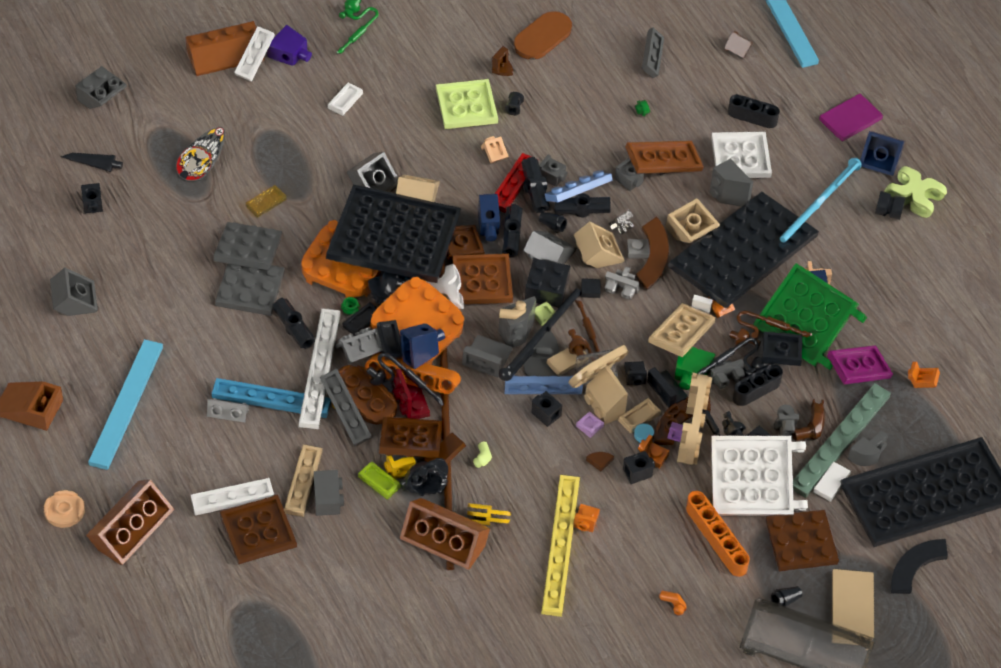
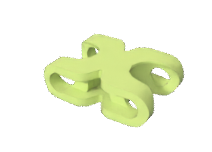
(917, 191)

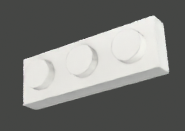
(254, 53)

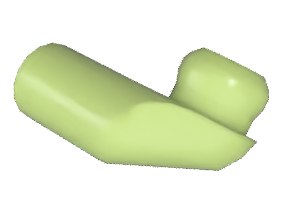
(484, 456)

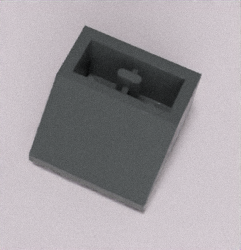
(98, 88)

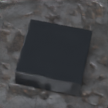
(590, 288)

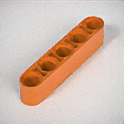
(440, 375)
(720, 541)

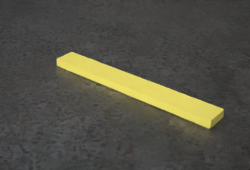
(560, 546)

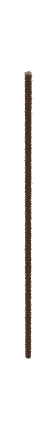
(445, 432)

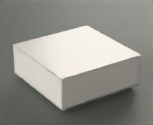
(702, 304)

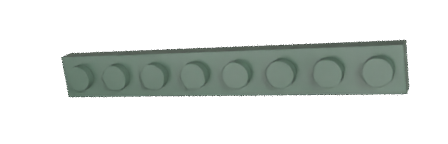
(840, 440)

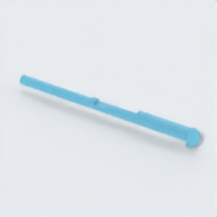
(854, 164)

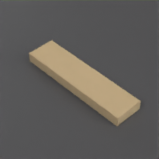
(303, 480)

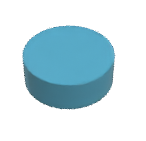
(642, 431)

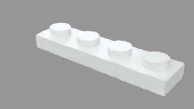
(231, 496)

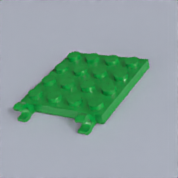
(813, 307)

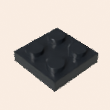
(782, 348)

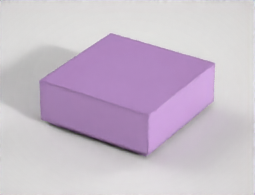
(590, 424)

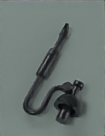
(755, 366)
(379, 377)
(734, 428)

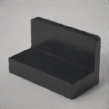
(665, 387)

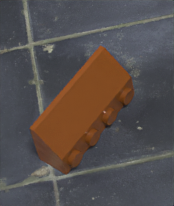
(219, 48)
(130, 521)
(444, 533)

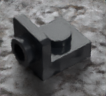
(635, 373)

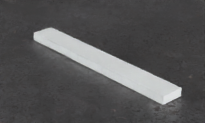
(319, 366)

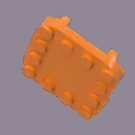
(335, 275)
(421, 303)

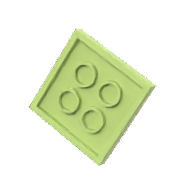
(466, 104)

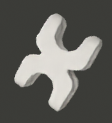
(449, 286)

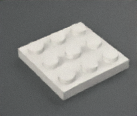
(747, 151)

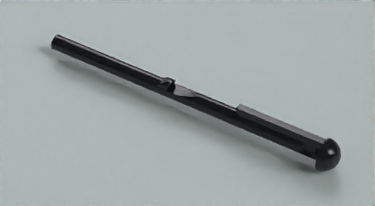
(507, 373)

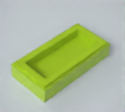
(379, 480)

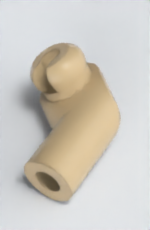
(513, 313)

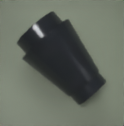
(553, 221)
(786, 596)

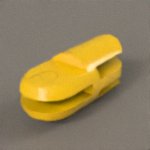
(488, 514)

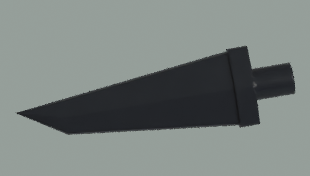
(100, 161)

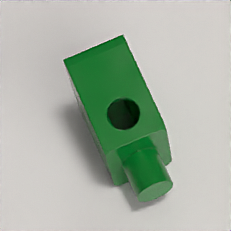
(691, 363)

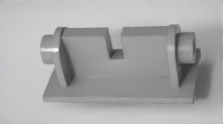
(227, 410)

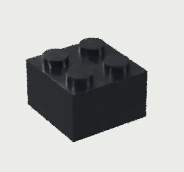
(547, 282)

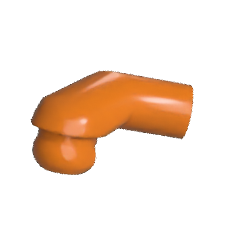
(676, 600)

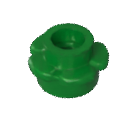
(642, 108)
(350, 302)

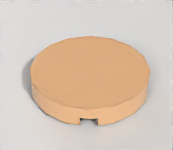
(64, 509)

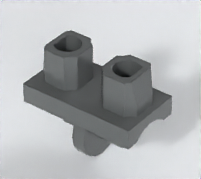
(727, 370)
(786, 420)

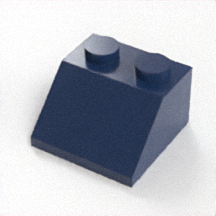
(881, 153)

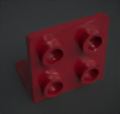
(411, 398)

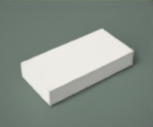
(345, 99)
(830, 482)

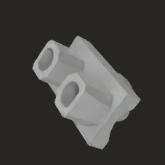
(624, 280)

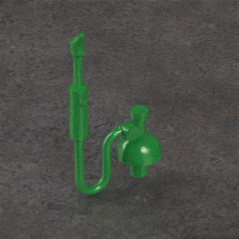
(352, 7)

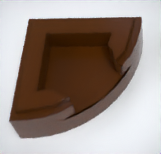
(600, 459)

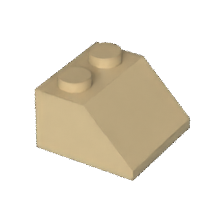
(417, 187)
(690, 222)
(598, 246)
(606, 396)

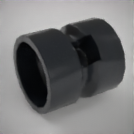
(890, 205)

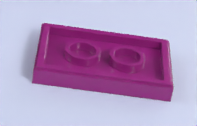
(851, 117)
(859, 364)

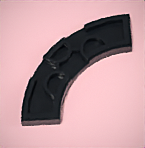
(914, 559)

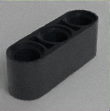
(753, 111)
(757, 385)

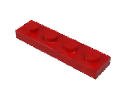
(511, 185)

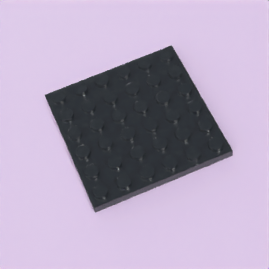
(394, 233)

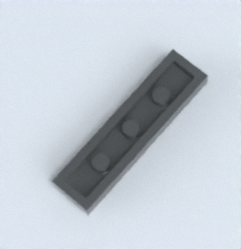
(345, 407)

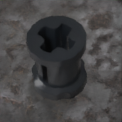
(515, 101)

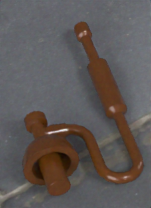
(744, 334)
(579, 343)

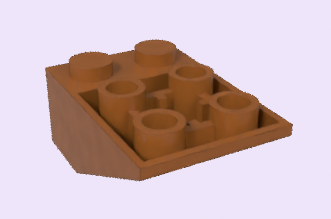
(31, 403)

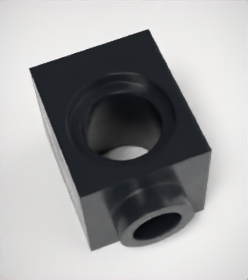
(91, 198)
(552, 408)
(638, 467)

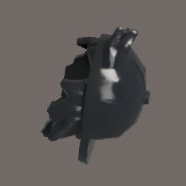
(385, 285)
(426, 477)

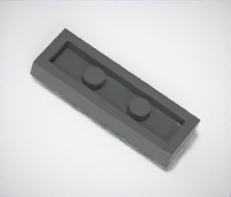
(653, 52)

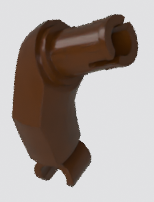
(815, 426)

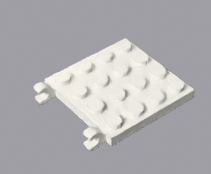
(754, 475)

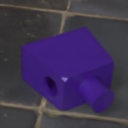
(288, 47)

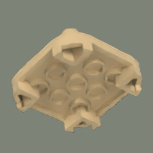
(697, 402)

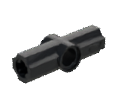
(535, 184)
(583, 205)
(512, 230)
(293, 323)

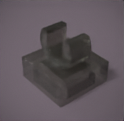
(622, 220)

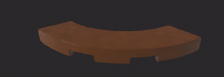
(658, 253)
(676, 414)

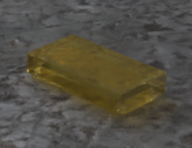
(266, 201)

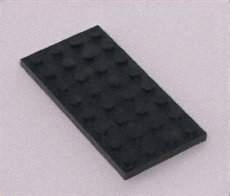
(742, 250)
(925, 491)

